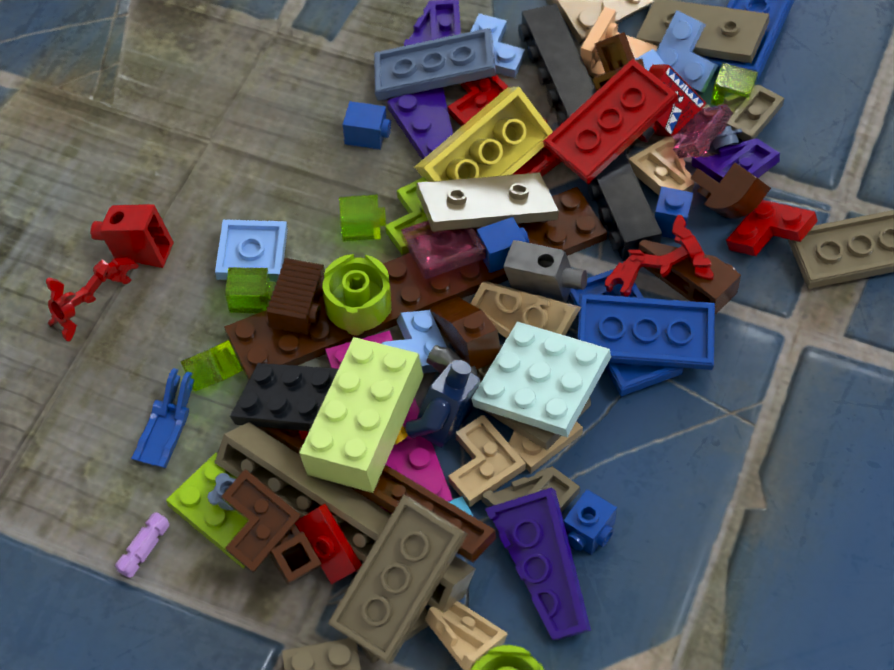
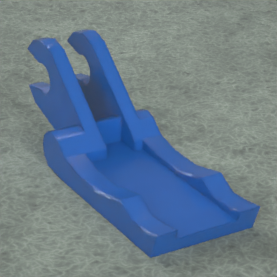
(165, 422)

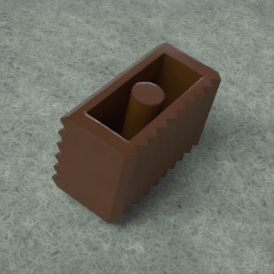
(296, 296)

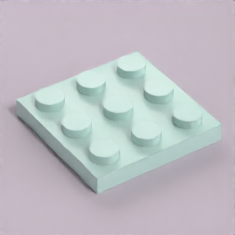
(541, 378)

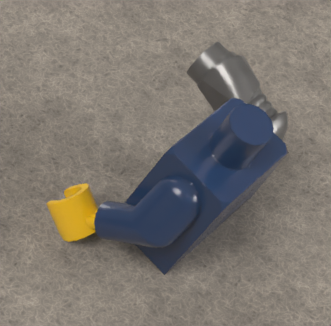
(446, 401)

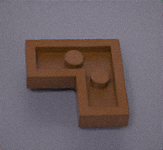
(267, 519)

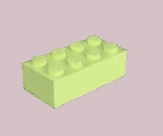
(362, 414)

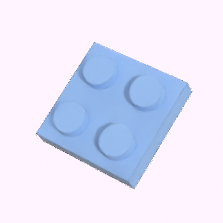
(251, 246)

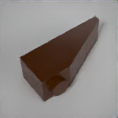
(694, 288)
(467, 331)

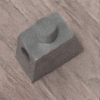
(542, 271)

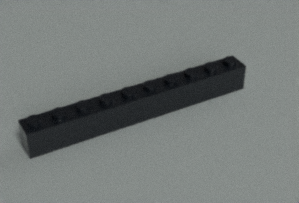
(568, 88)

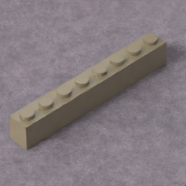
(356, 515)

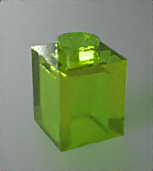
(361, 217)
(248, 290)

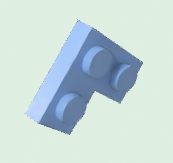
(677, 51)
(507, 57)
(419, 334)

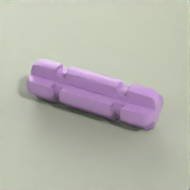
(142, 545)

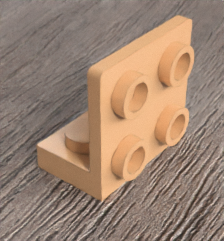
(603, 29)

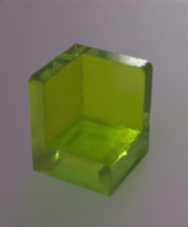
(732, 80)
(212, 365)

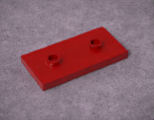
(610, 120)

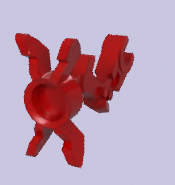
(627, 272)
(62, 305)

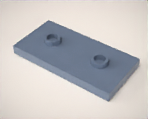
(434, 64)

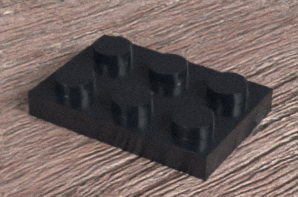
(283, 396)

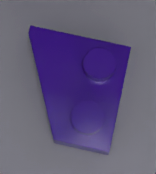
(439, 21)
(751, 155)

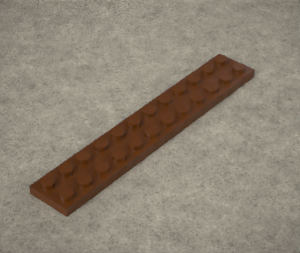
(258, 343)

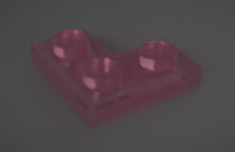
(701, 131)

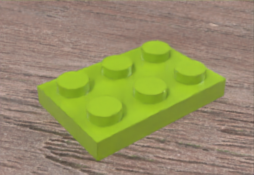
(210, 520)

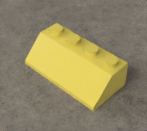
(491, 142)

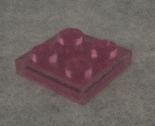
(442, 250)

